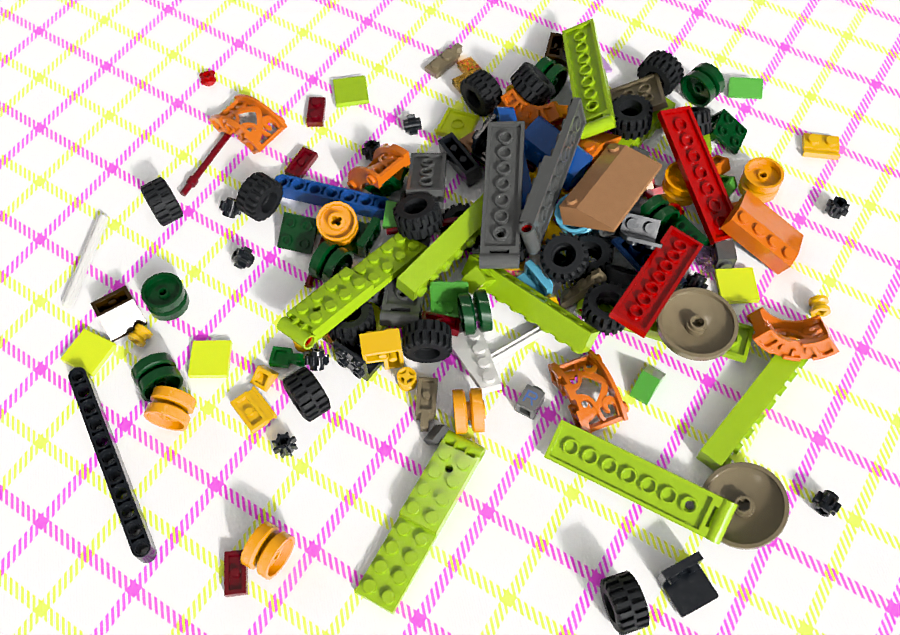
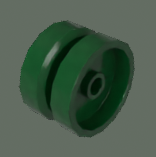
(555, 73)
(702, 84)
(659, 208)
(329, 260)
(165, 296)
(475, 311)
(155, 371)

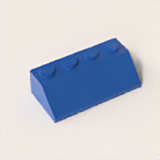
(541, 139)

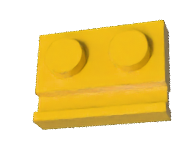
(820, 146)
(253, 410)

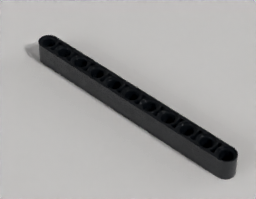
(113, 469)

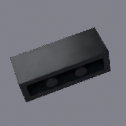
(460, 159)

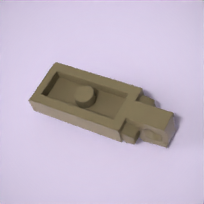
(444, 61)
(577, 292)
(426, 401)

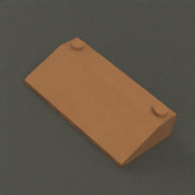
(609, 189)

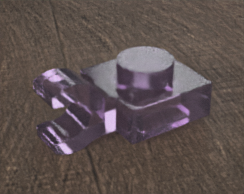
(706, 258)

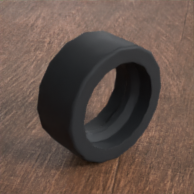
(619, 275)

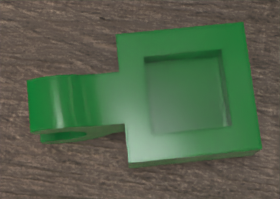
(283, 356)

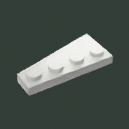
(477, 360)

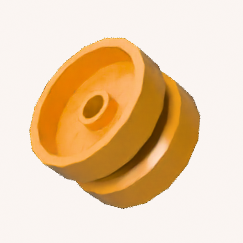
(762, 178)
(674, 186)
(333, 213)
(170, 408)
(468, 410)
(267, 550)

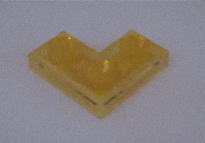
(467, 67)

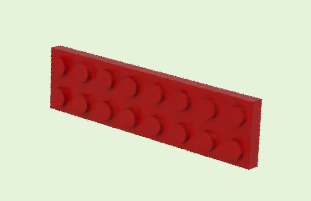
(697, 170)
(656, 282)

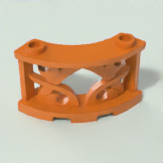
(244, 103)
(528, 112)
(385, 163)
(779, 336)
(567, 371)

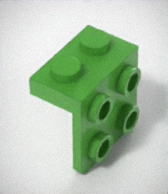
(444, 296)

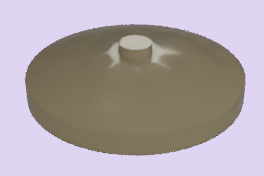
(697, 324)
(761, 504)

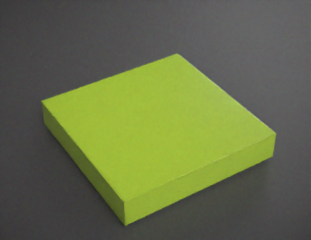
(350, 91)

